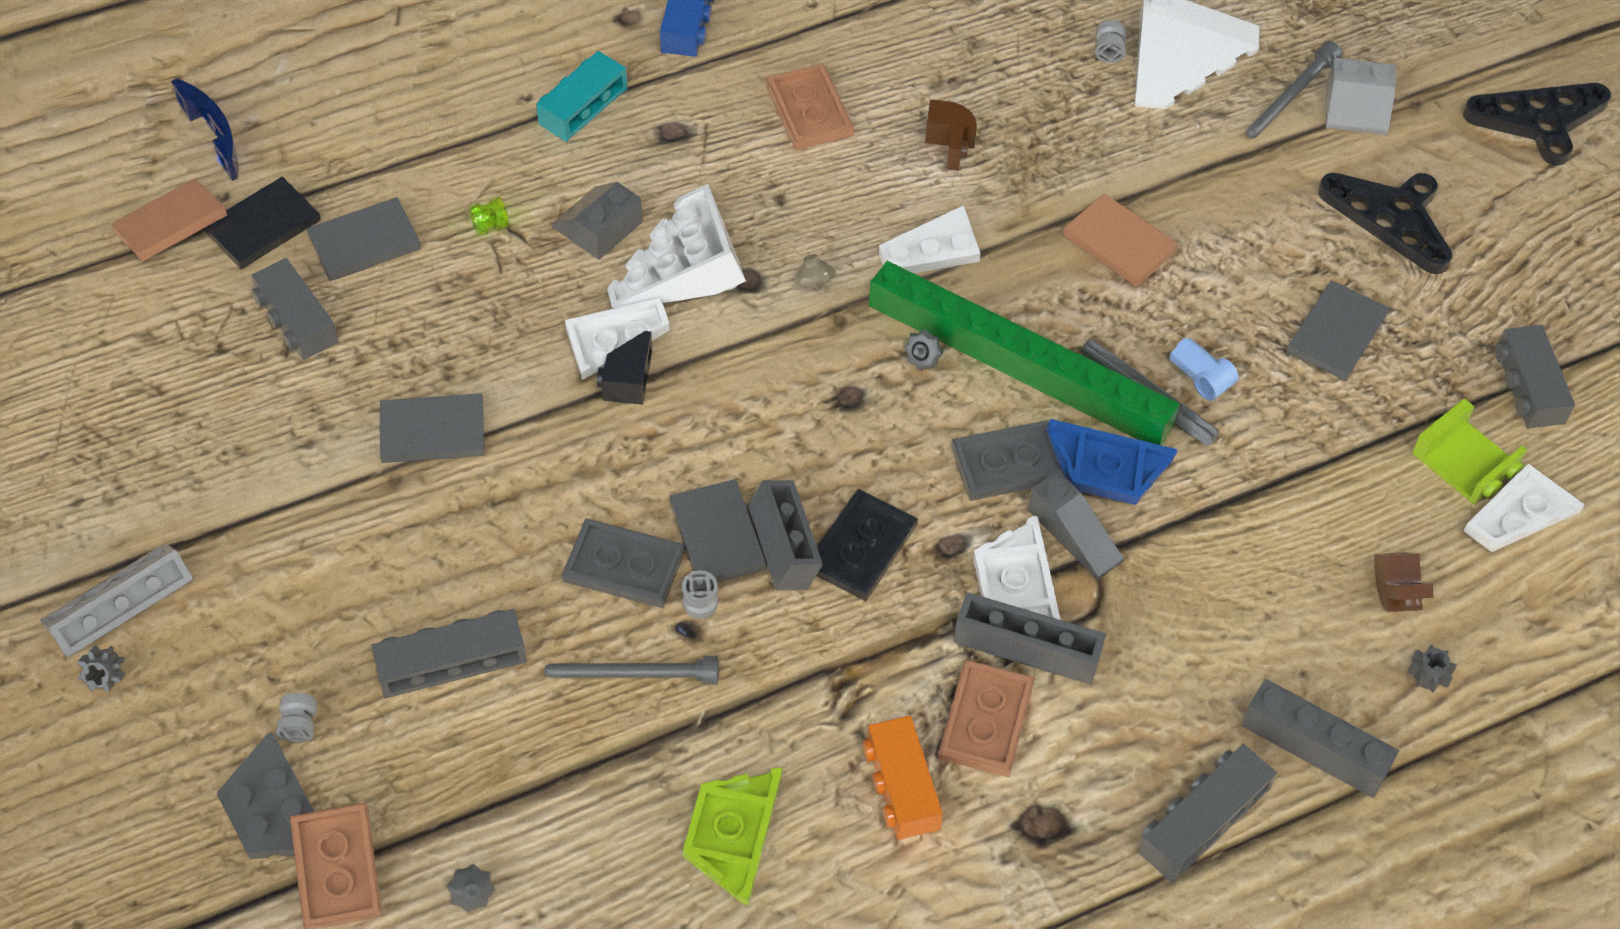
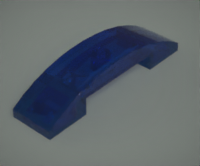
(198, 104)

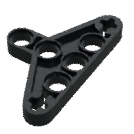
(1525, 119)
(1380, 204)

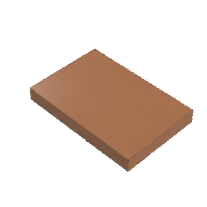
(809, 106)
(168, 219)
(1120, 240)
(986, 718)
(336, 866)

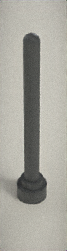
(1323, 59)
(703, 670)

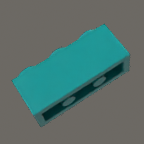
(581, 95)

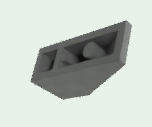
(1074, 524)

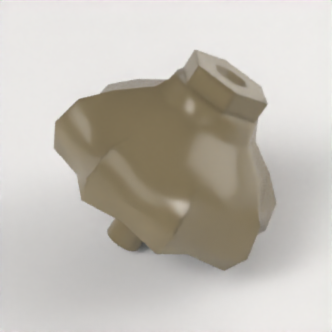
(814, 273)

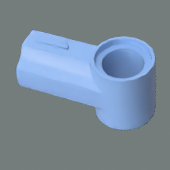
(1209, 375)

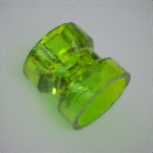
(489, 216)

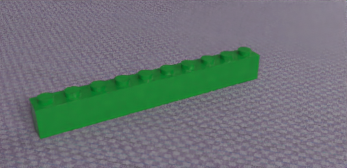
(1023, 354)

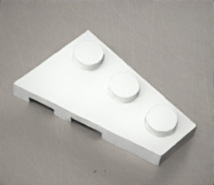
(934, 245)
(1521, 509)

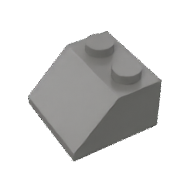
(1360, 96)

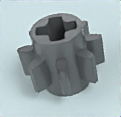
(101, 668)
(1432, 668)

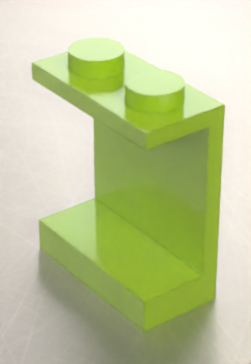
(1466, 456)

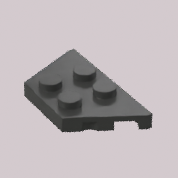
(262, 799)

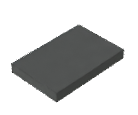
(363, 238)
(1338, 330)
(431, 428)
(1005, 460)
(718, 531)
(624, 563)

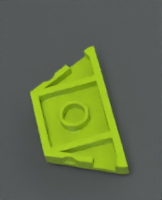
(731, 830)

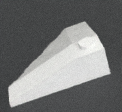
(1183, 46)
(686, 258)

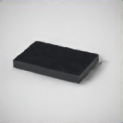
(262, 222)
(863, 544)

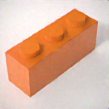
(902, 778)

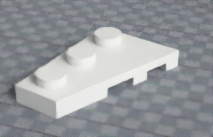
(604, 331)

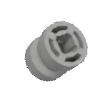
(1110, 41)
(700, 594)
(296, 719)

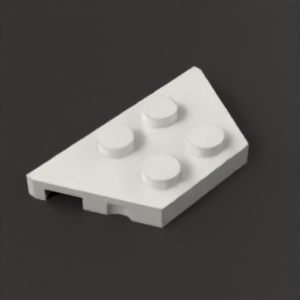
(1017, 570)

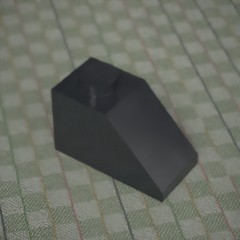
(627, 370)

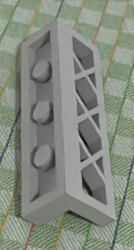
(117, 599)

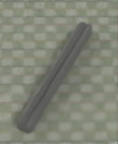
(1185, 417)

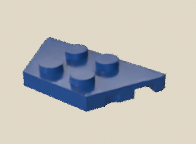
(1108, 462)

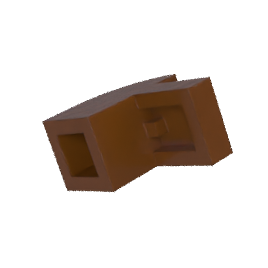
(951, 126)
(1400, 581)

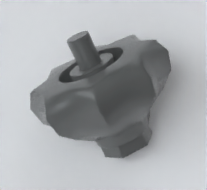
(923, 350)
(470, 888)

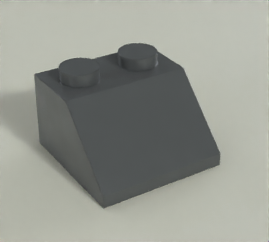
(601, 218)

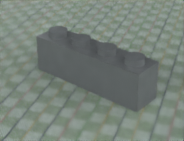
(1029, 638)
(449, 653)
(1319, 738)
(1206, 812)

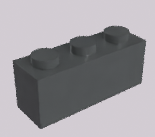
(293, 309)
(1534, 376)
(785, 535)

